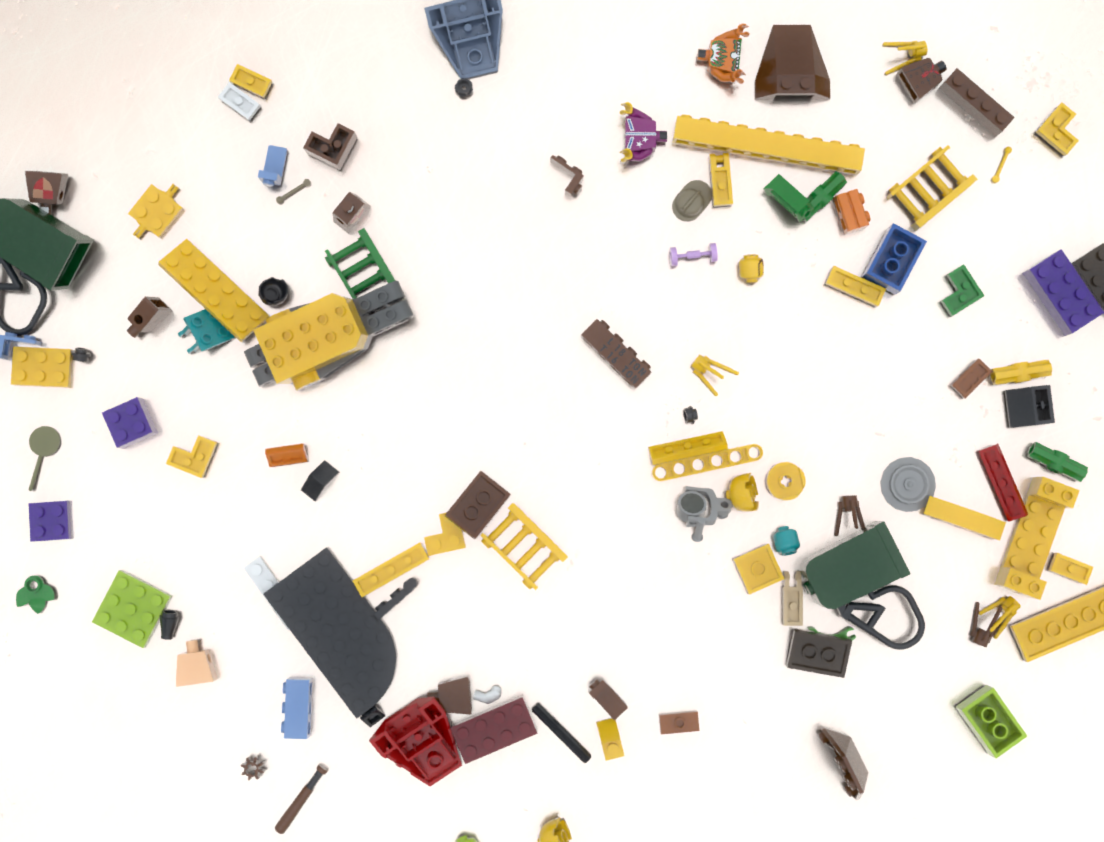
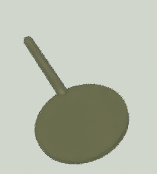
(43, 442)

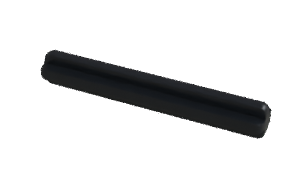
(561, 733)

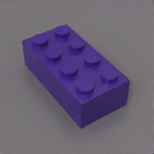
(1063, 292)

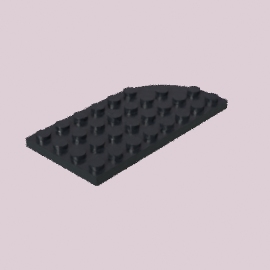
(337, 630)

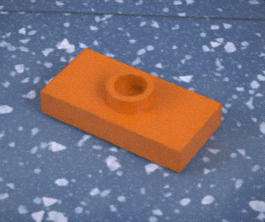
(286, 455)

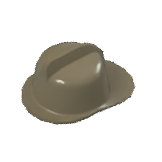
(692, 200)

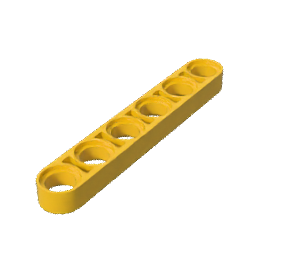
(707, 464)

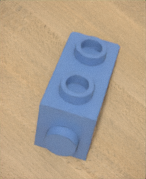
(273, 166)
(5, 343)

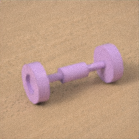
(693, 254)

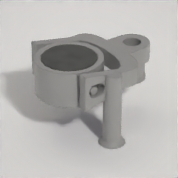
(692, 508)

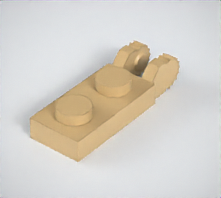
(792, 600)

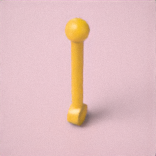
(996, 178)

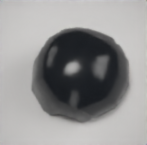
(273, 291)

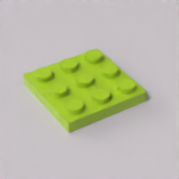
(131, 609)

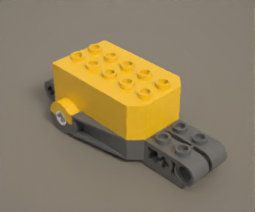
(323, 336)

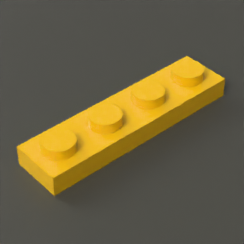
(688, 448)
(391, 569)

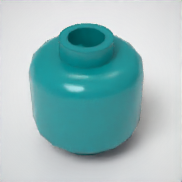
(786, 541)

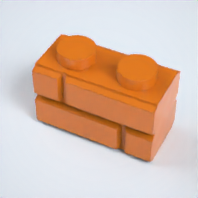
(851, 211)

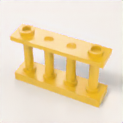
(948, 193)
(541, 542)

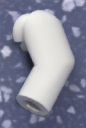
(488, 697)

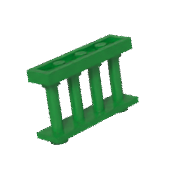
(373, 257)

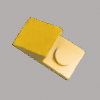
(610, 739)

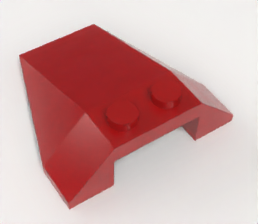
(419, 741)

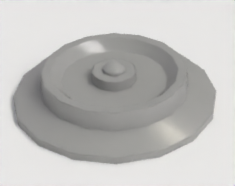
(908, 484)

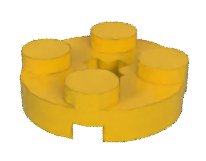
(794, 487)

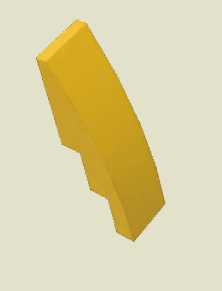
(964, 518)

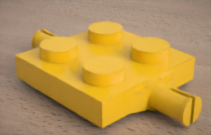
(155, 211)

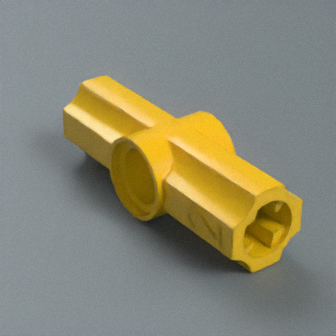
(1021, 372)

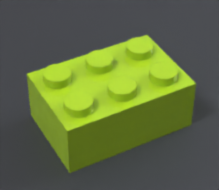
(991, 721)

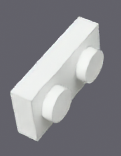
(239, 101)

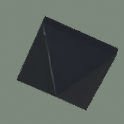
(372, 716)

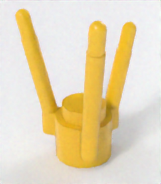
(914, 48)
(703, 364)
(1009, 609)

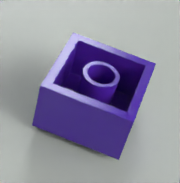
(129, 423)

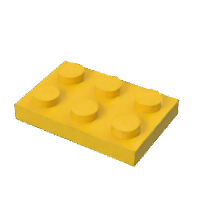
(41, 367)

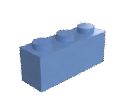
(297, 708)

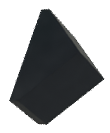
(319, 480)

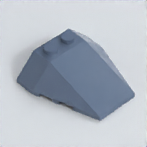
(468, 34)

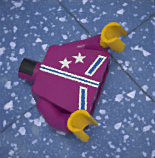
(639, 134)

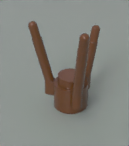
(850, 504)
(983, 637)

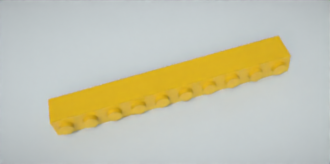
(768, 145)

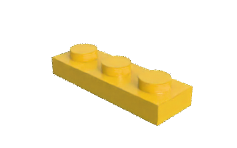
(855, 286)

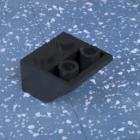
(1029, 406)

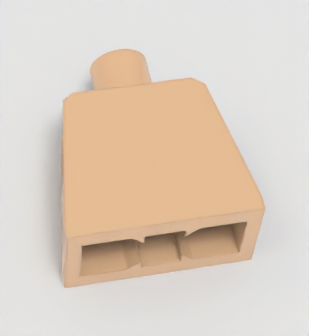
(194, 666)

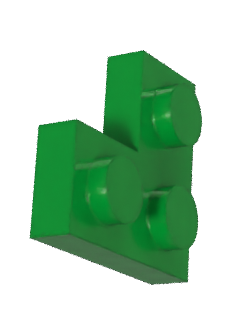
(966, 291)

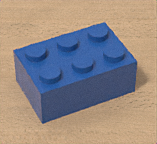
(894, 258)

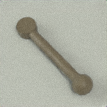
(306, 183)

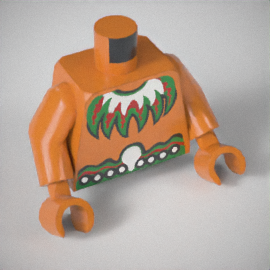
(724, 55)

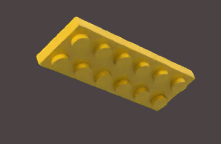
(213, 290)
(1060, 625)

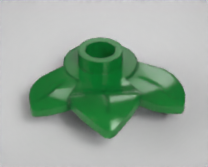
(35, 597)

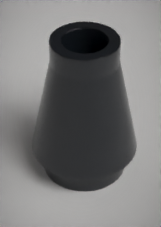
(168, 623)

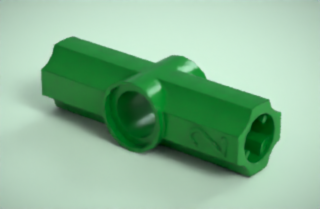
(824, 193)
(1057, 461)

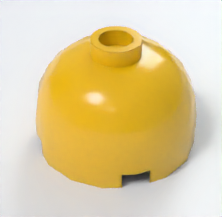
(743, 493)
(554, 831)

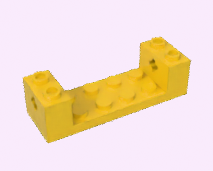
(1034, 537)

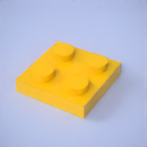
(758, 569)

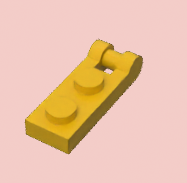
(721, 180)

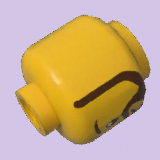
(751, 267)

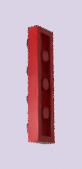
(1003, 482)

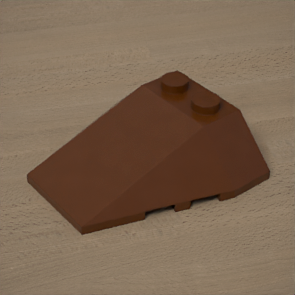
(792, 65)

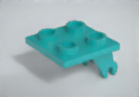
(206, 331)

